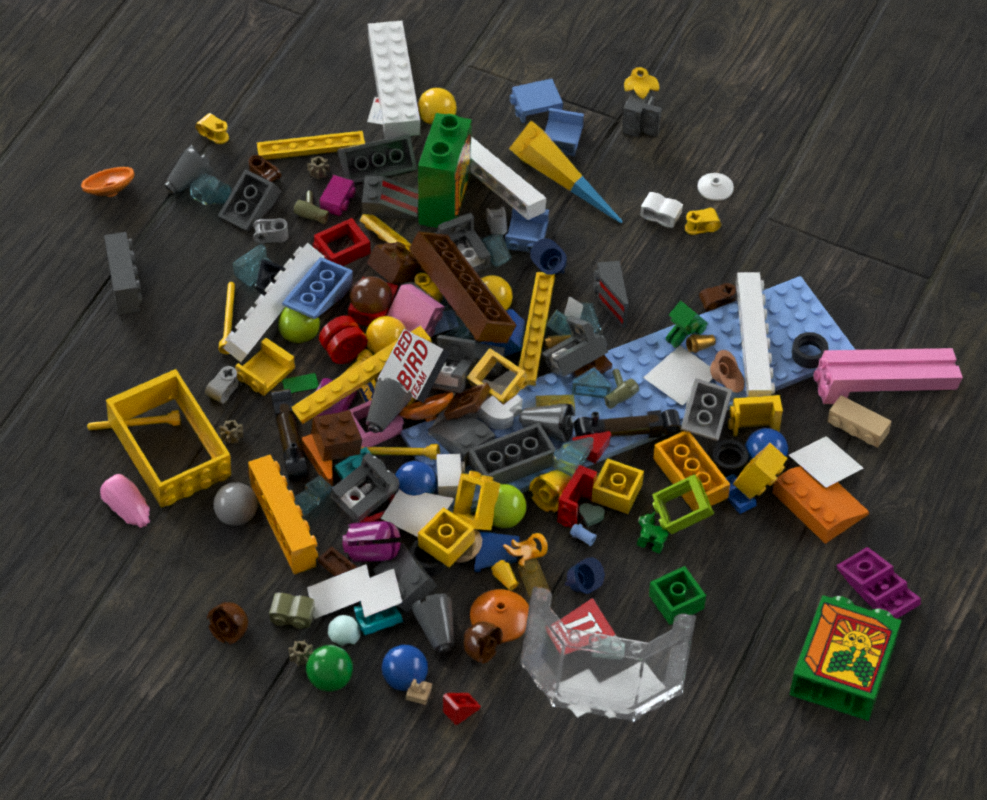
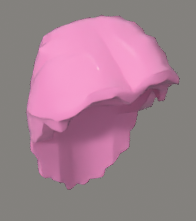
(125, 500)

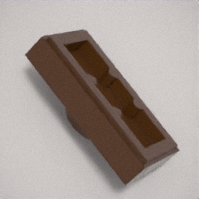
(602, 364)
(335, 562)

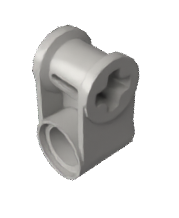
(497, 220)
(272, 230)
(222, 385)

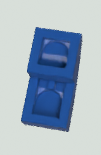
(737, 498)

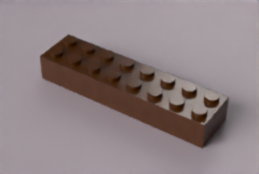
(462, 287)

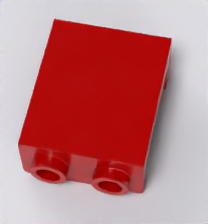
(578, 486)

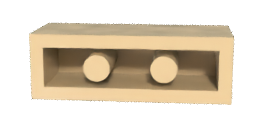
(859, 421)

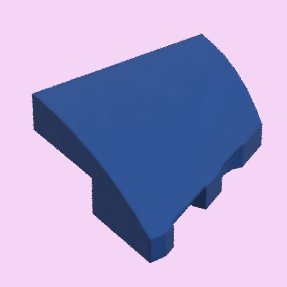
(493, 550)

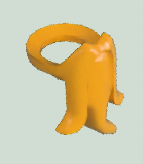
(527, 548)

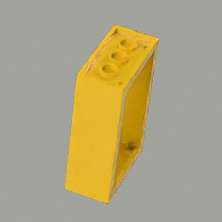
(149, 396)

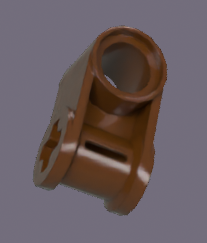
(263, 168)
(716, 297)

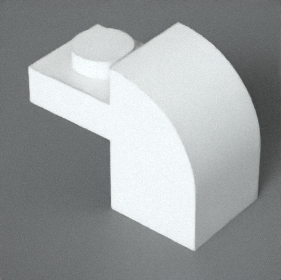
(498, 415)

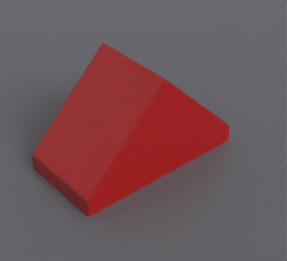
(600, 444)
(459, 706)

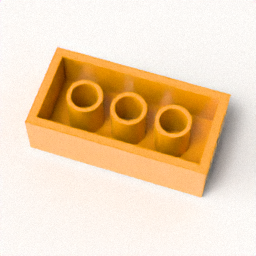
(682, 457)

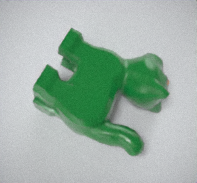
(651, 533)

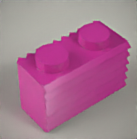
(337, 195)

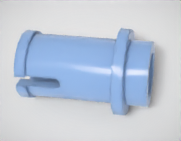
(583, 534)

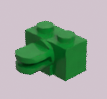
(686, 323)

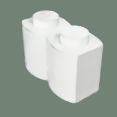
(661, 209)

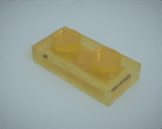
(546, 400)
(532, 575)

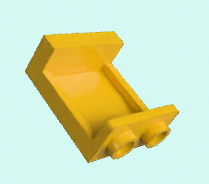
(266, 367)
(755, 412)

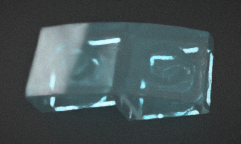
(314, 493)

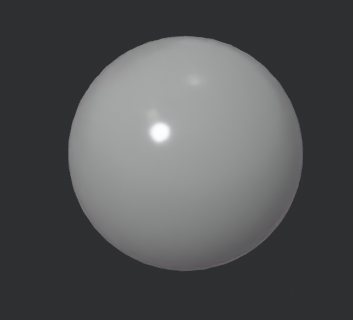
(235, 503)

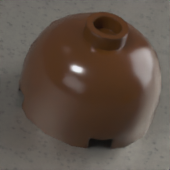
(228, 622)
(482, 640)

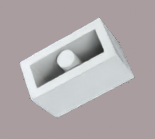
(448, 474)

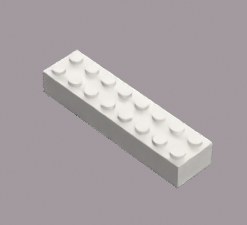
(393, 79)

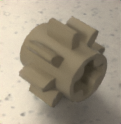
(318, 167)
(231, 431)
(300, 652)

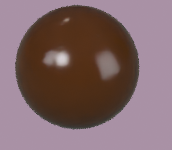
(371, 295)

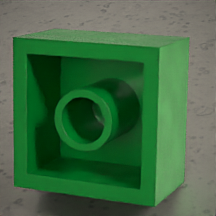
(677, 594)

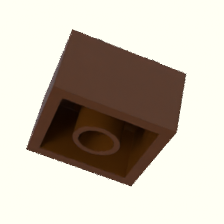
(394, 262)
(336, 435)

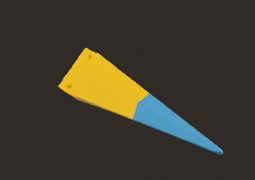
(543, 154)

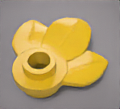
(641, 84)

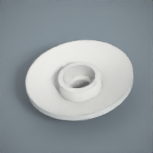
(715, 186)

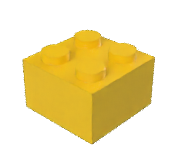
(761, 471)
(617, 486)
(446, 537)

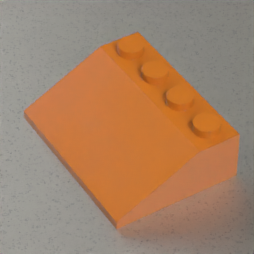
(820, 508)

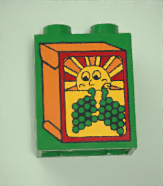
(444, 170)
(845, 657)

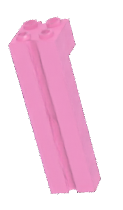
(885, 370)

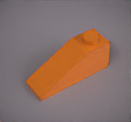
(322, 467)

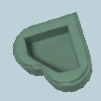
(591, 514)

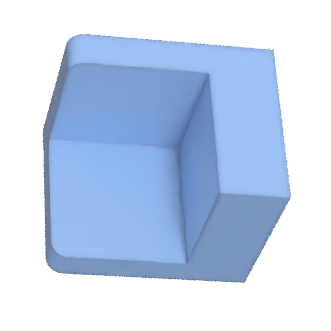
(447, 322)

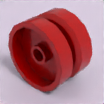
(343, 339)

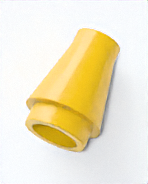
(504, 574)

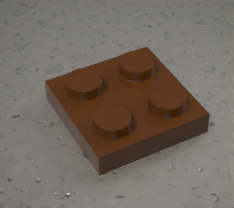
(467, 402)

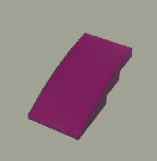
(877, 583)

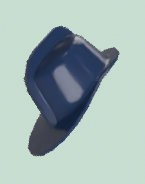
(549, 257)
(585, 576)

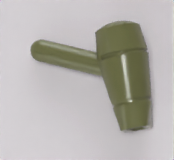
(309, 211)
(622, 392)

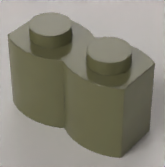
(292, 610)

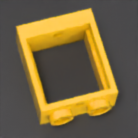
(485, 365)
(487, 499)

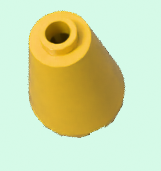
(548, 489)

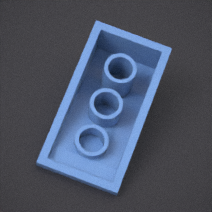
(319, 288)

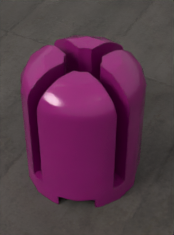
(365, 534)

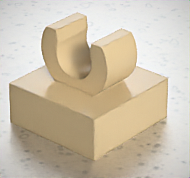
(419, 692)

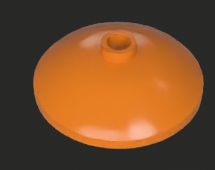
(108, 181)
(428, 409)
(510, 619)

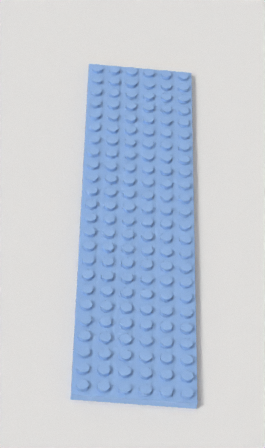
(790, 312)

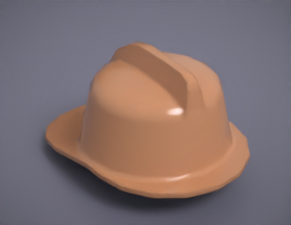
(726, 371)

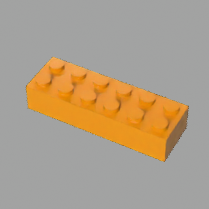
(283, 514)

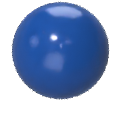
(761, 438)
(417, 478)
(404, 665)

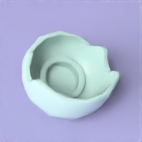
(344, 630)

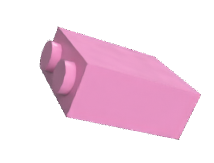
(416, 309)

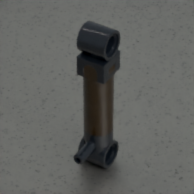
(653, 424)
(288, 433)

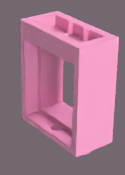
(370, 439)

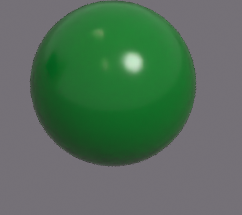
(329, 668)

